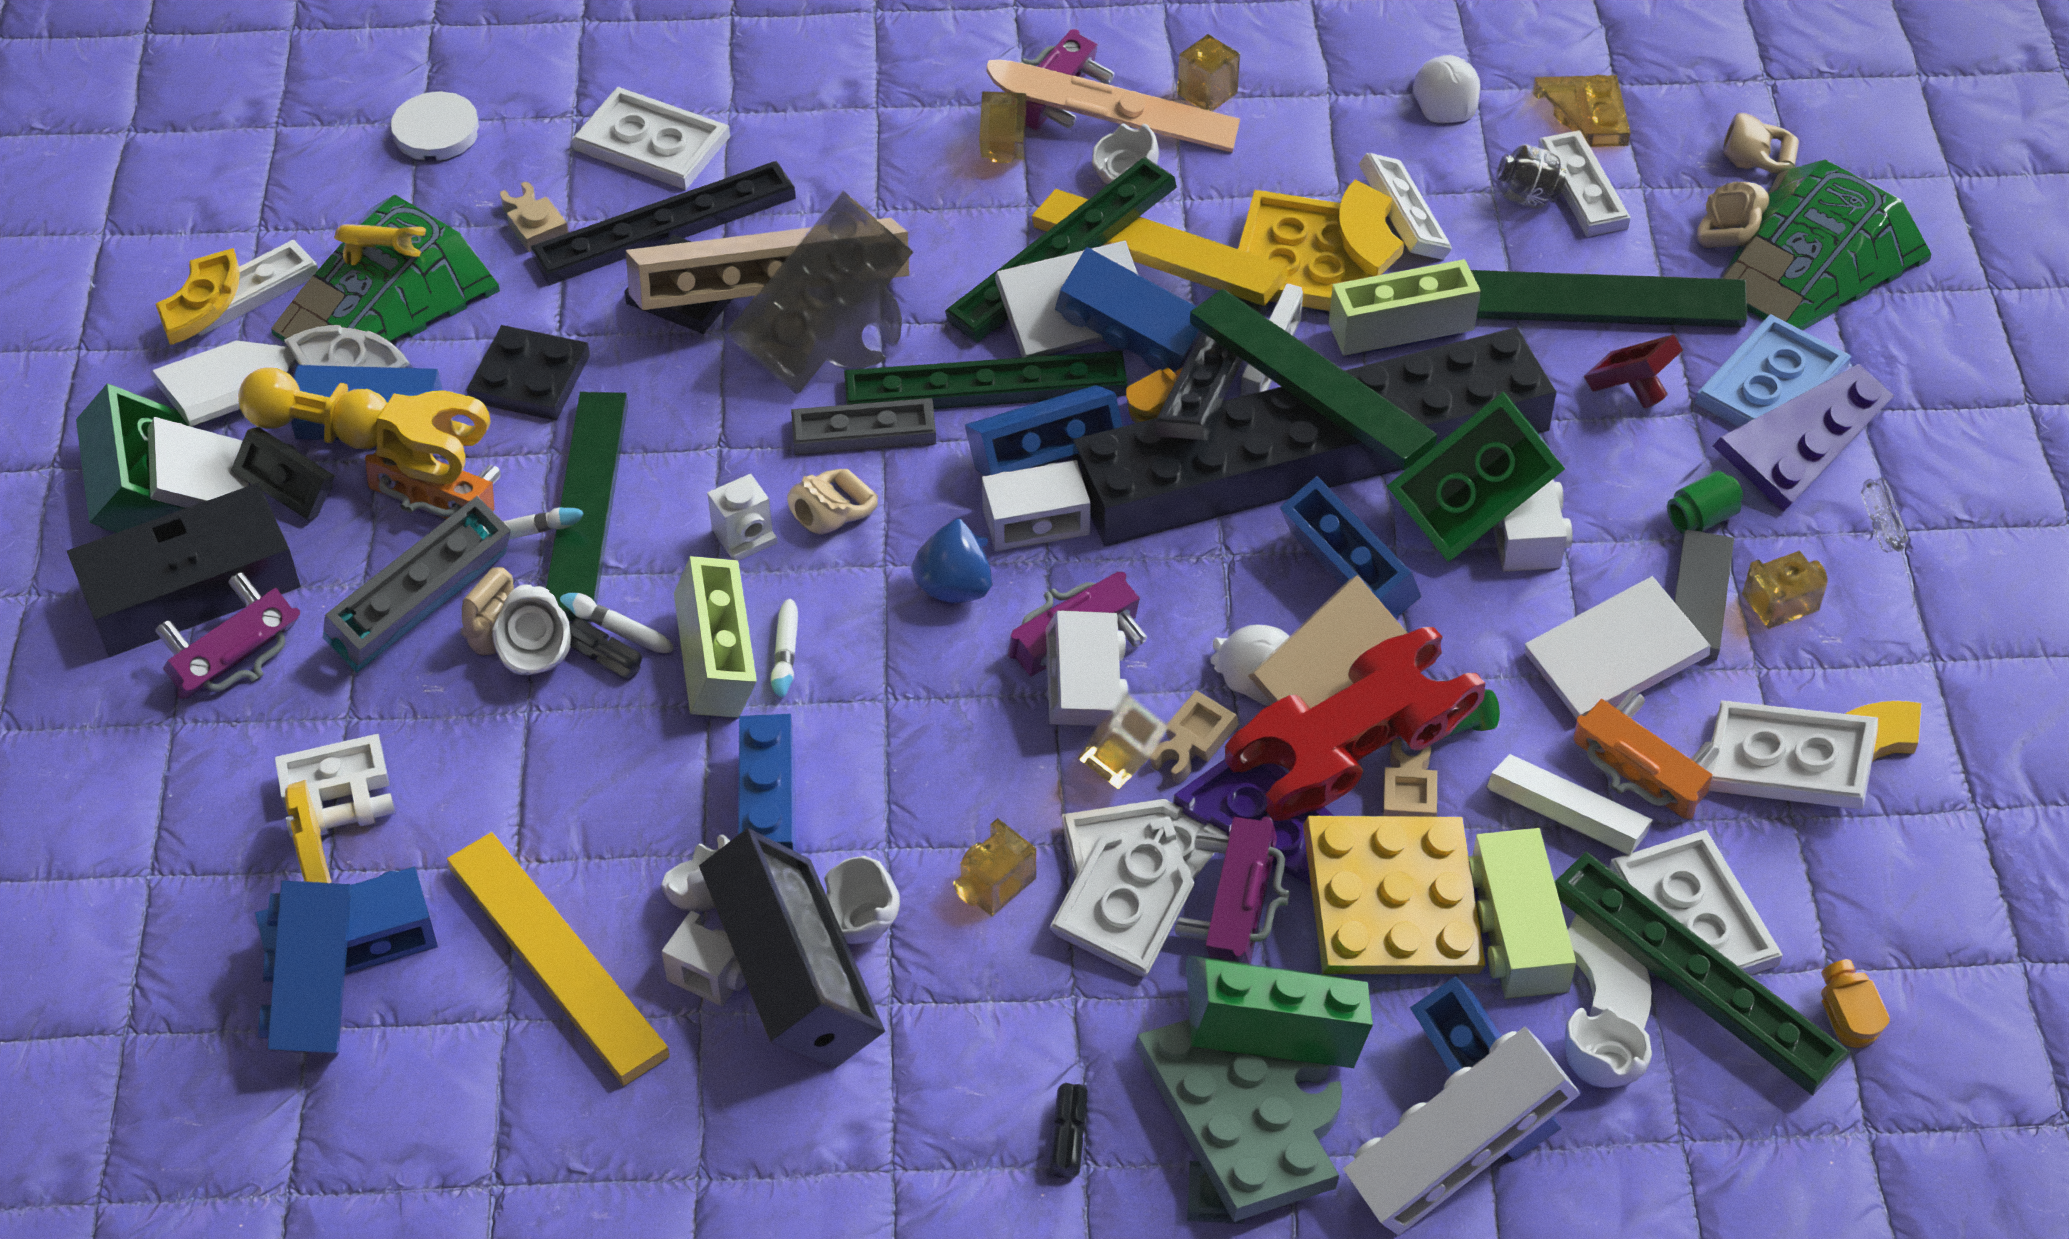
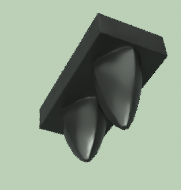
(283, 472)

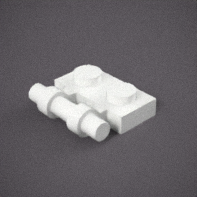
(336, 772)

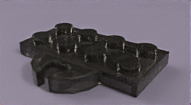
(826, 298)

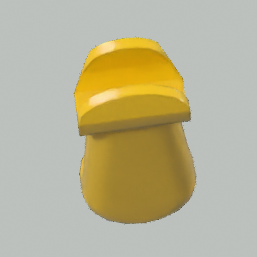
(362, 236)

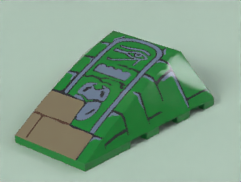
(1824, 244)
(390, 289)

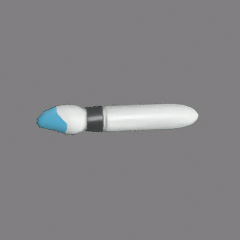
(532, 524)
(586, 608)
(783, 674)

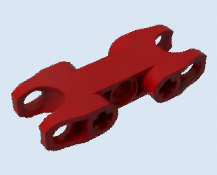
(1327, 740)

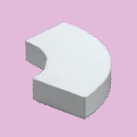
(344, 347)
(1613, 974)

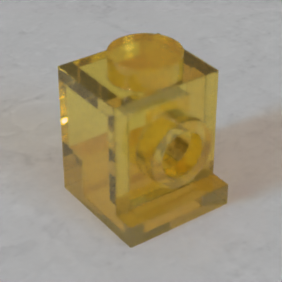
(1785, 588)
(996, 869)

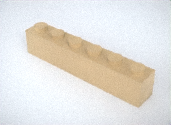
(716, 267)

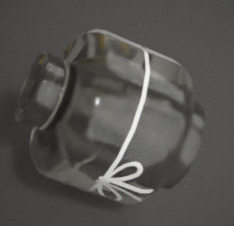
(1531, 176)

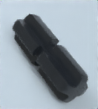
(610, 653)
(1068, 1130)

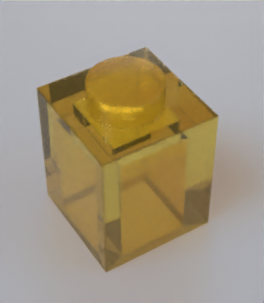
(1208, 73)
(1003, 126)
(1123, 742)

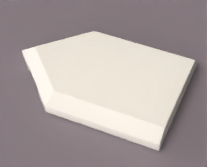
(210, 381)
(1084, 827)
(1127, 896)

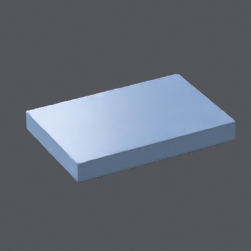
(1769, 371)

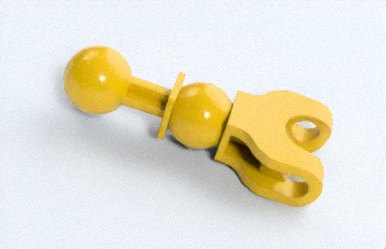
(403, 429)

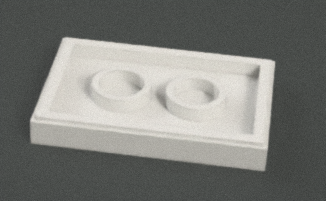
(651, 138)
(1031, 298)
(1617, 648)
(1793, 754)
(1703, 894)

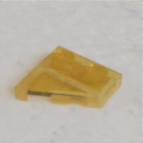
(1588, 105)

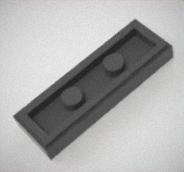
(863, 426)
(1704, 583)

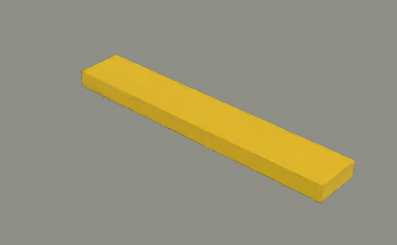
(1181, 253)
(558, 959)

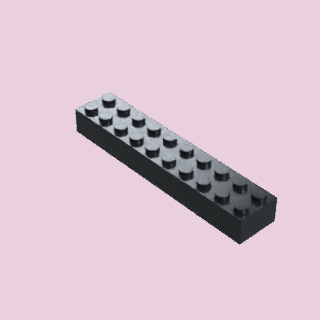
(1275, 444)

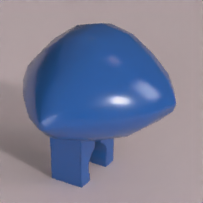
(953, 565)

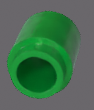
(1705, 502)

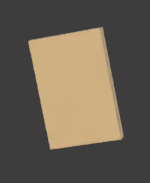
(1322, 650)

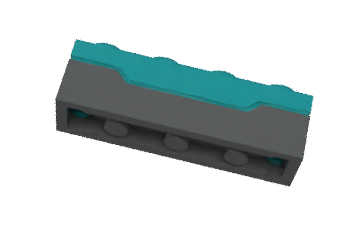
(416, 584)

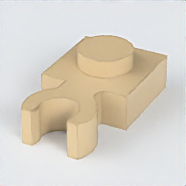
(532, 219)
(1194, 730)
(1408, 785)

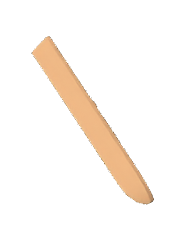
(1115, 104)

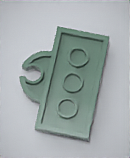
(1246, 1118)

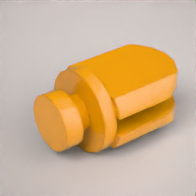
(1149, 394)
(1853, 1005)

